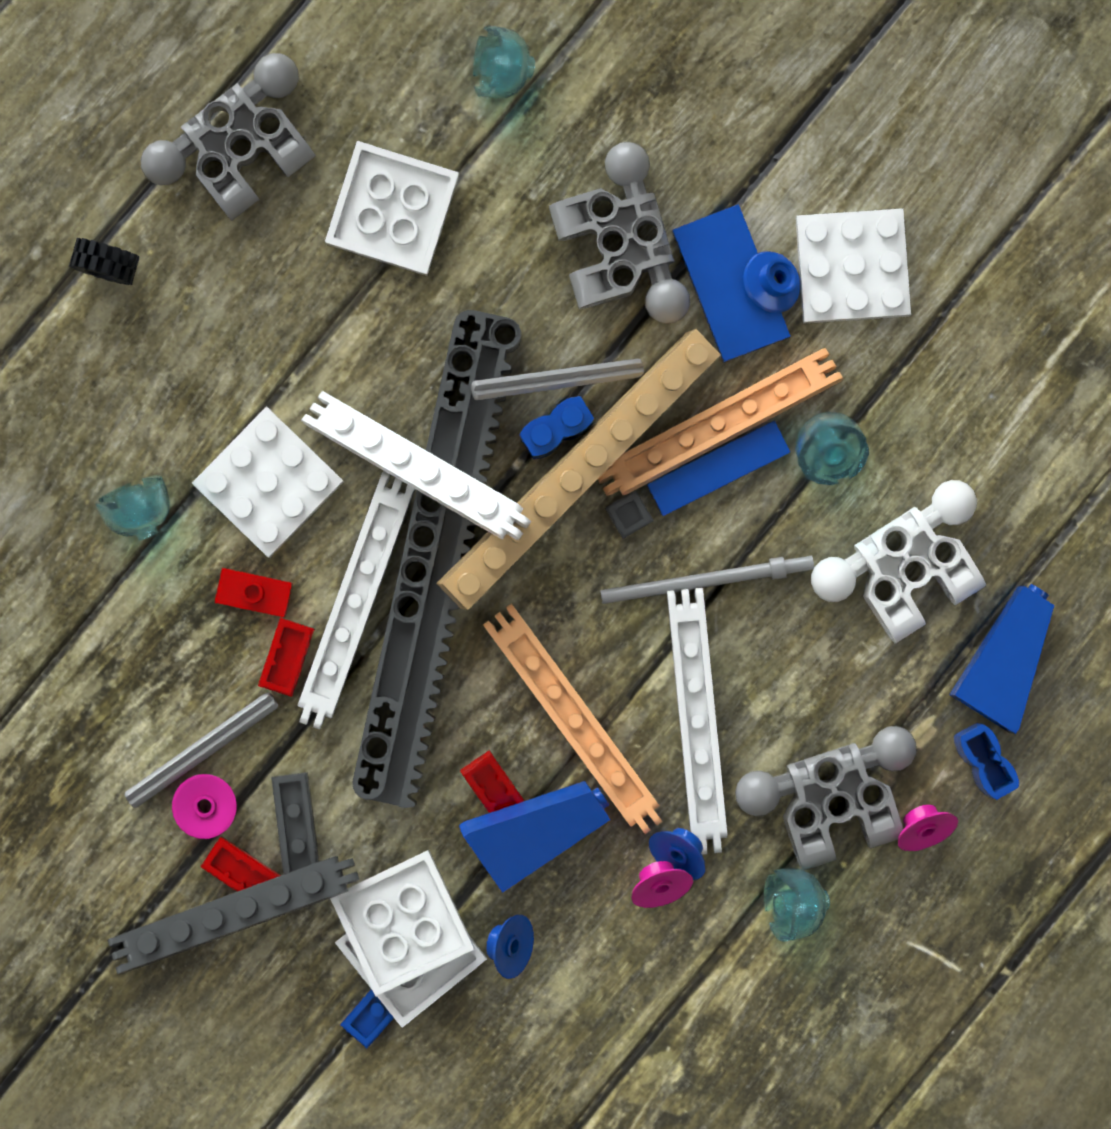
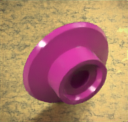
(187, 806)
(926, 828)
(660, 885)

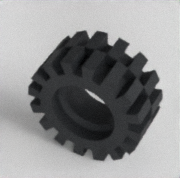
(104, 261)

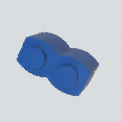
(548, 432)
(990, 770)

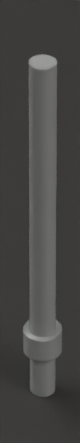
(776, 569)

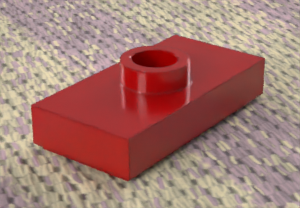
(253, 592)
(286, 657)
(491, 783)
(236, 866)

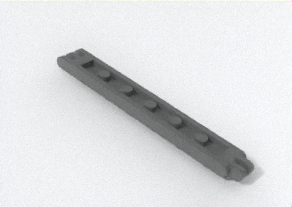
(232, 913)

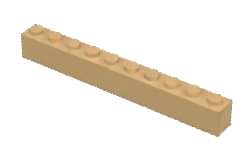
(582, 466)

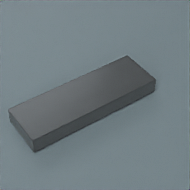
(295, 821)

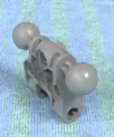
(274, 77)
(574, 217)
(880, 821)

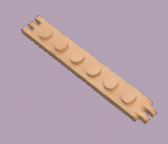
(720, 423)
(574, 719)

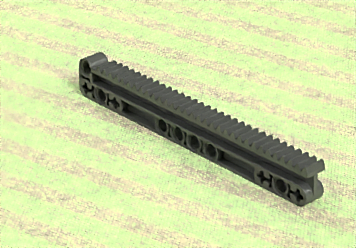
(415, 643)

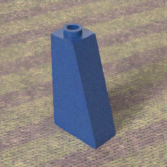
(1006, 661)
(533, 832)

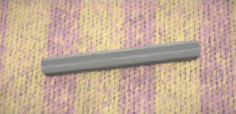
(557, 379)
(201, 750)

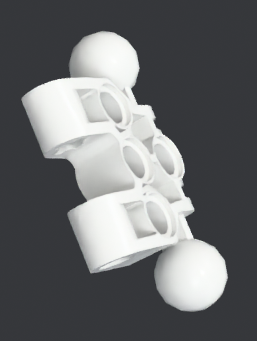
(958, 575)

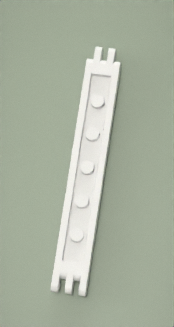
(417, 467)
(355, 600)
(697, 718)

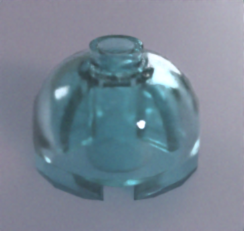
(502, 63)
(831, 448)
(136, 508)
(796, 903)

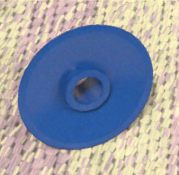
(763, 288)
(680, 849)
(511, 945)

